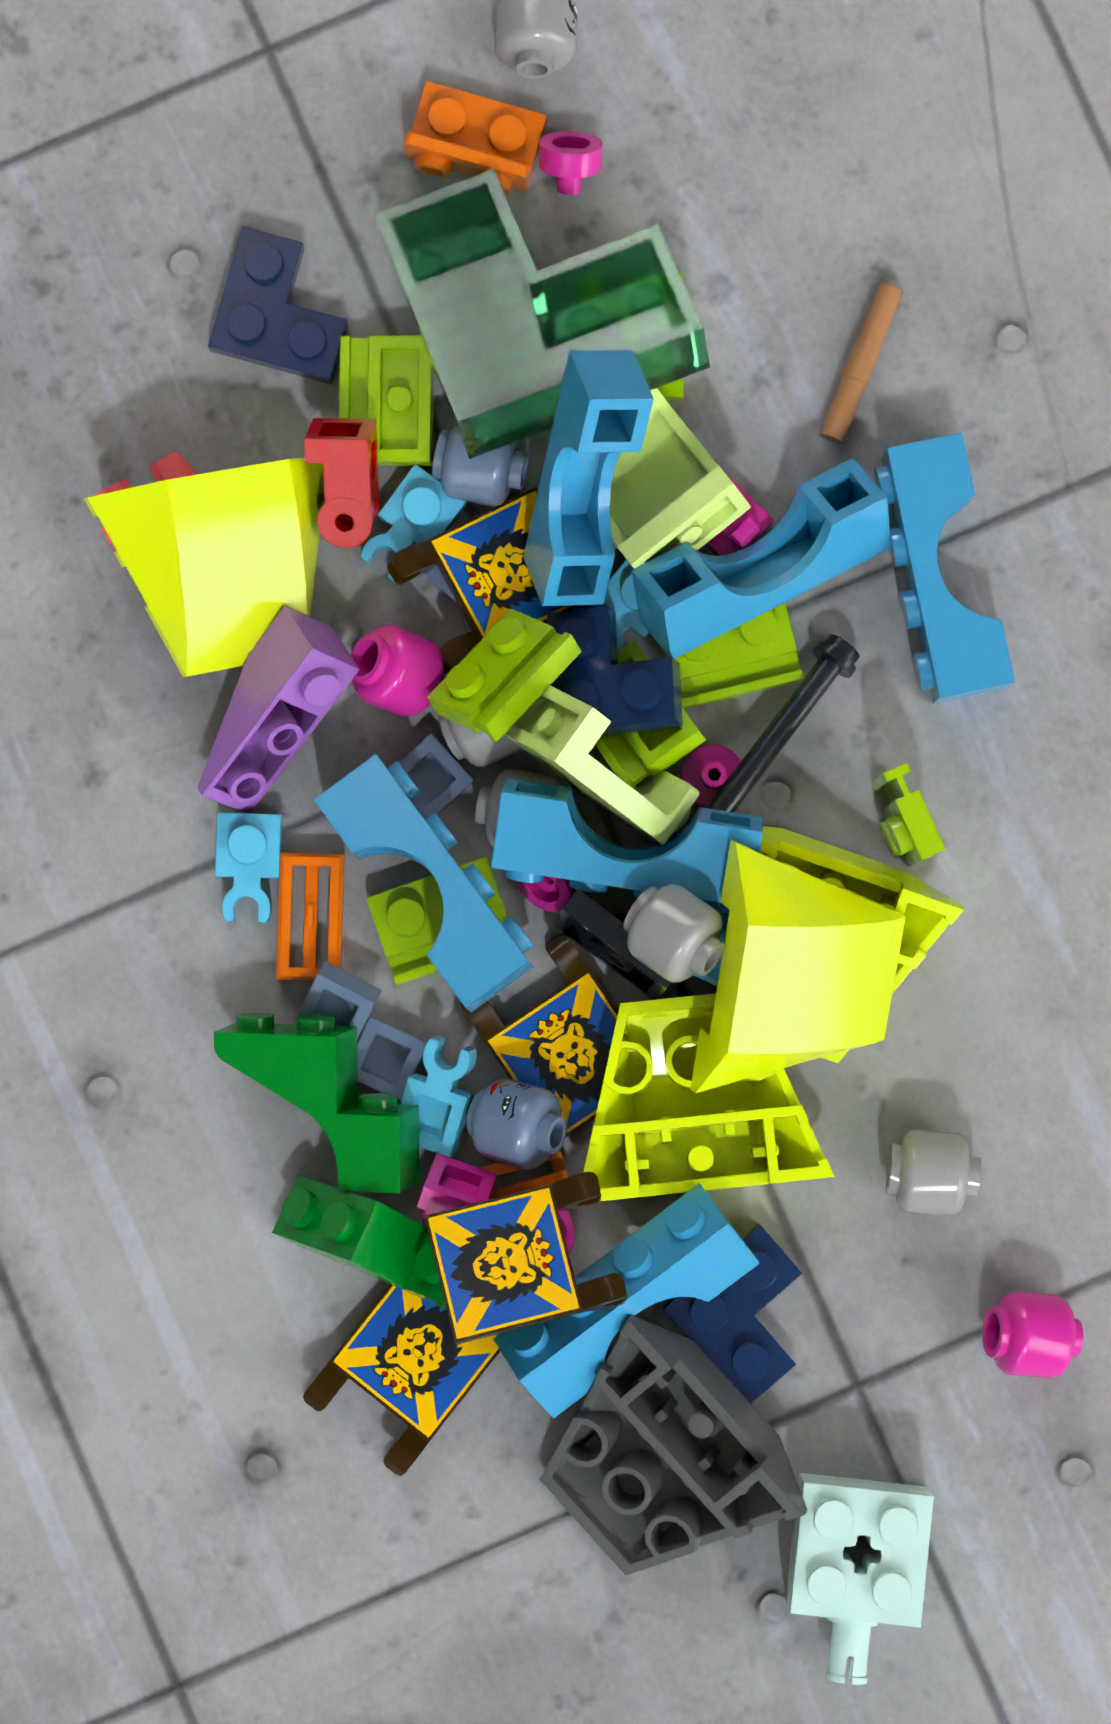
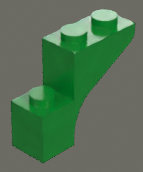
(317, 1071)
(361, 1236)

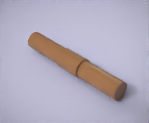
(861, 363)

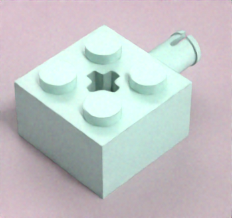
(859, 1595)

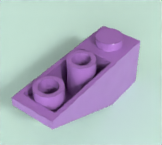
(275, 707)

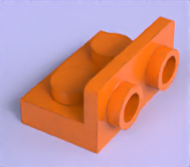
(474, 135)

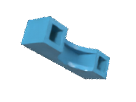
(597, 417)
(826, 531)
(959, 648)
(378, 818)
(546, 836)
(676, 1254)

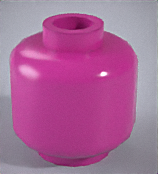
(397, 670)
(1032, 1334)

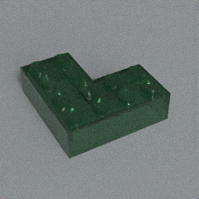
(506, 330)

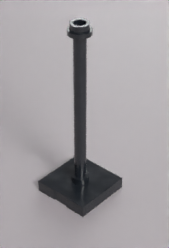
(604, 933)

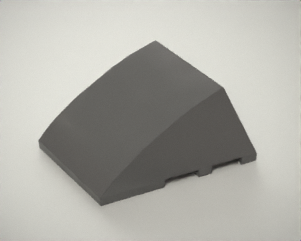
(668, 1454)

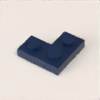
(259, 322)
(628, 694)
(727, 1323)

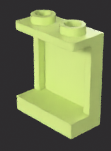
(669, 491)
(561, 735)

